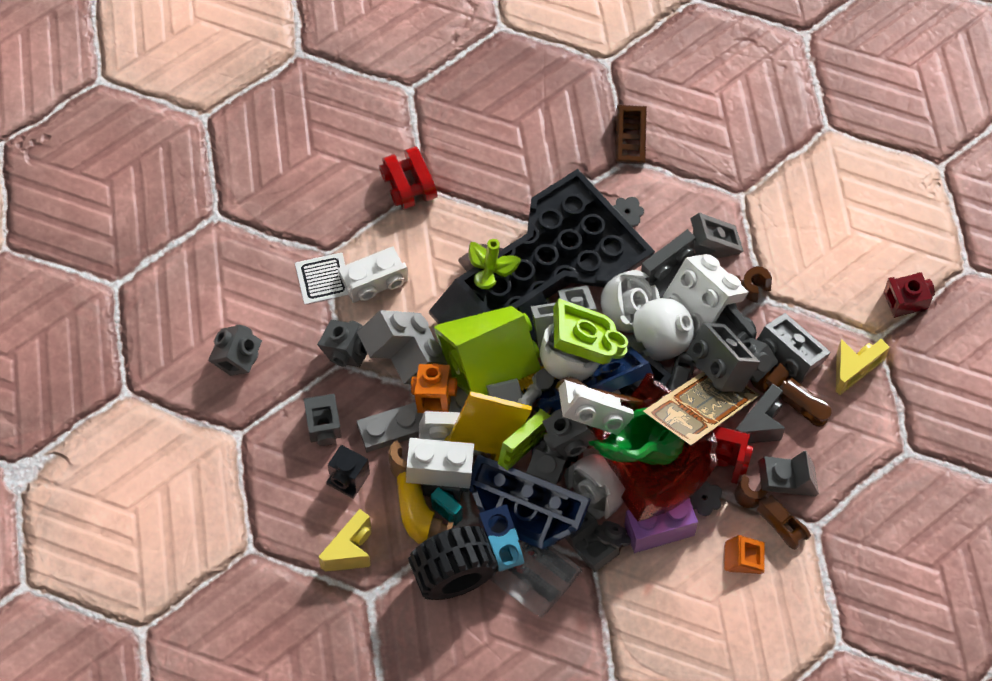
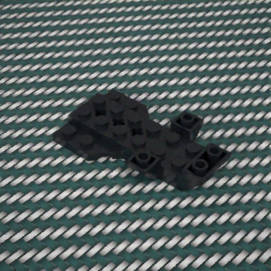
(558, 219)

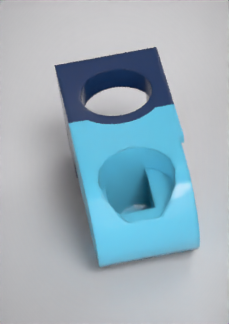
(502, 537)

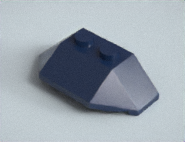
(538, 508)

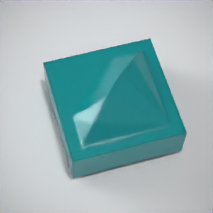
(446, 506)

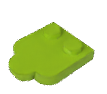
(586, 333)

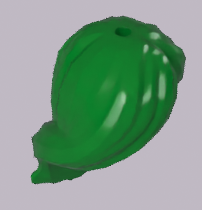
(641, 441)

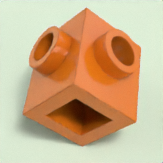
(433, 387)

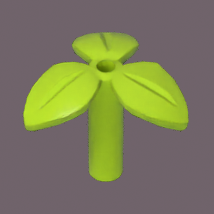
(488, 260)

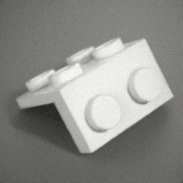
(704, 289)

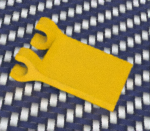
(488, 422)

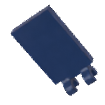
(607, 378)

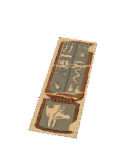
(698, 408)

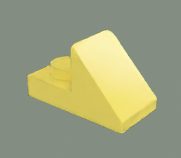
(853, 366)
(342, 550)

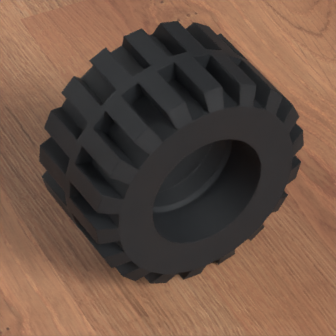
(453, 562)

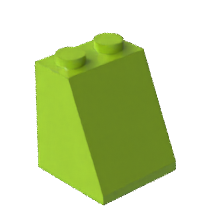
(489, 348)

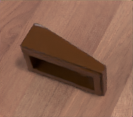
(635, 113)

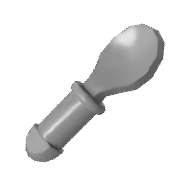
(542, 381)

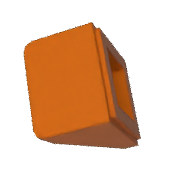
(744, 555)

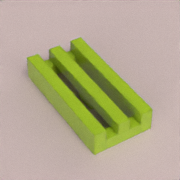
(523, 440)

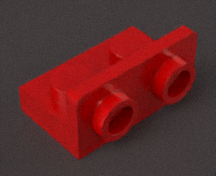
(733, 450)

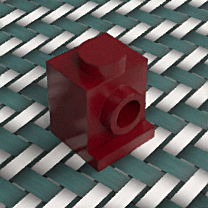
(903, 300)

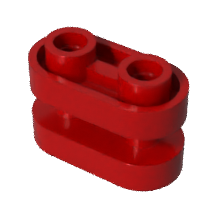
(402, 192)

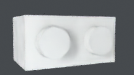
(439, 463)

